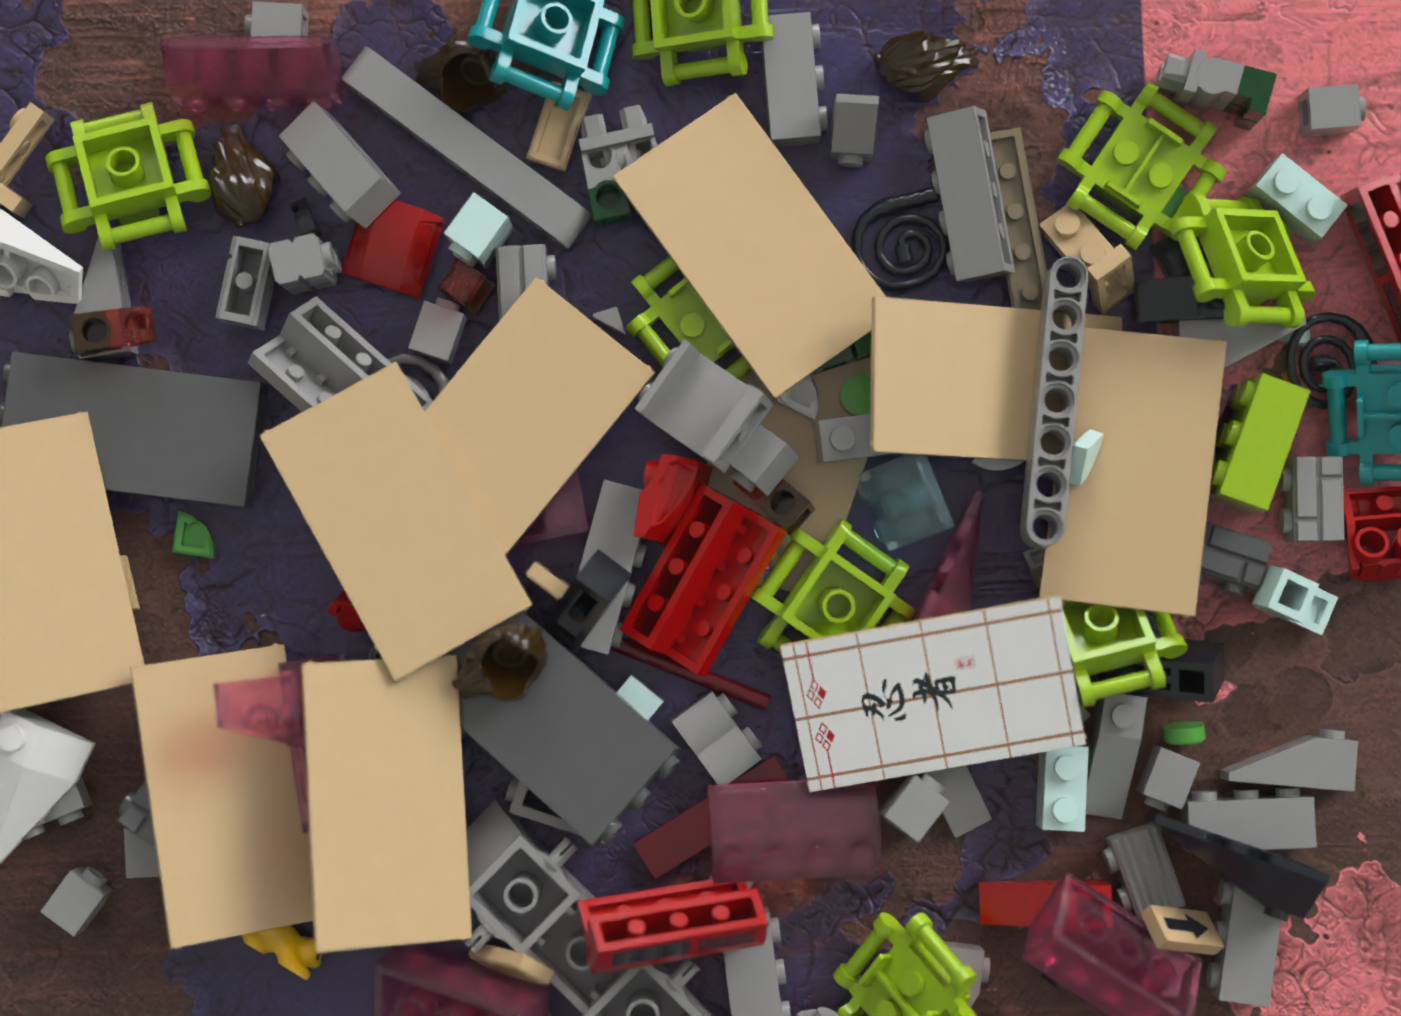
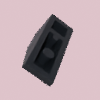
(1191, 676)

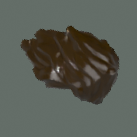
(923, 62)
(461, 76)
(240, 179)
(503, 663)

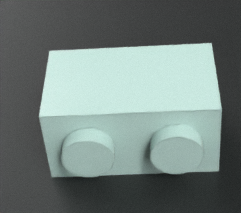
(1298, 198)
(478, 231)
(1062, 789)

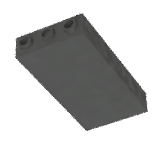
(149, 426)
(571, 740)

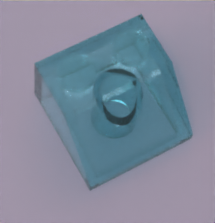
(904, 501)

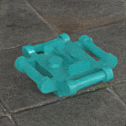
(553, 39)
(1376, 410)

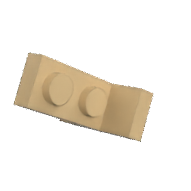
(25, 133)
(1108, 267)

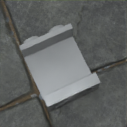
(703, 406)

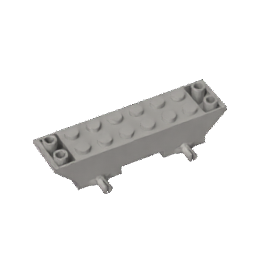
(532, 905)

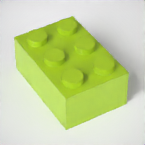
(1256, 442)

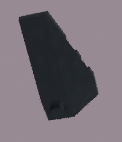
(1267, 878)

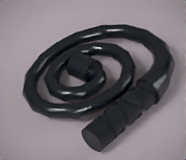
(903, 250)
(1322, 362)

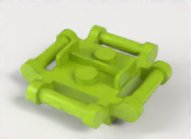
(697, 28)
(1139, 163)
(127, 176)
(1248, 259)
(685, 318)
(831, 592)
(1114, 638)
(912, 979)

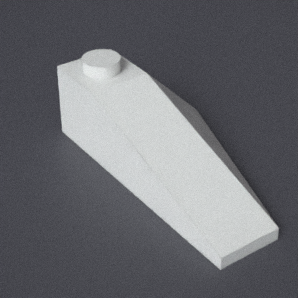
(35, 266)
(36, 770)

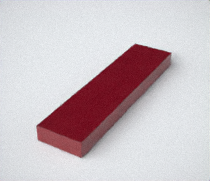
(688, 831)

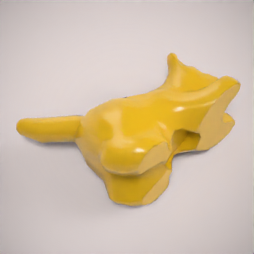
(291, 948)

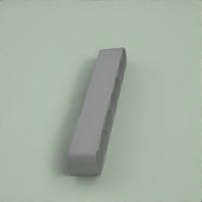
(466, 147)
(1065, 385)

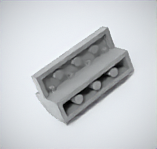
(319, 357)

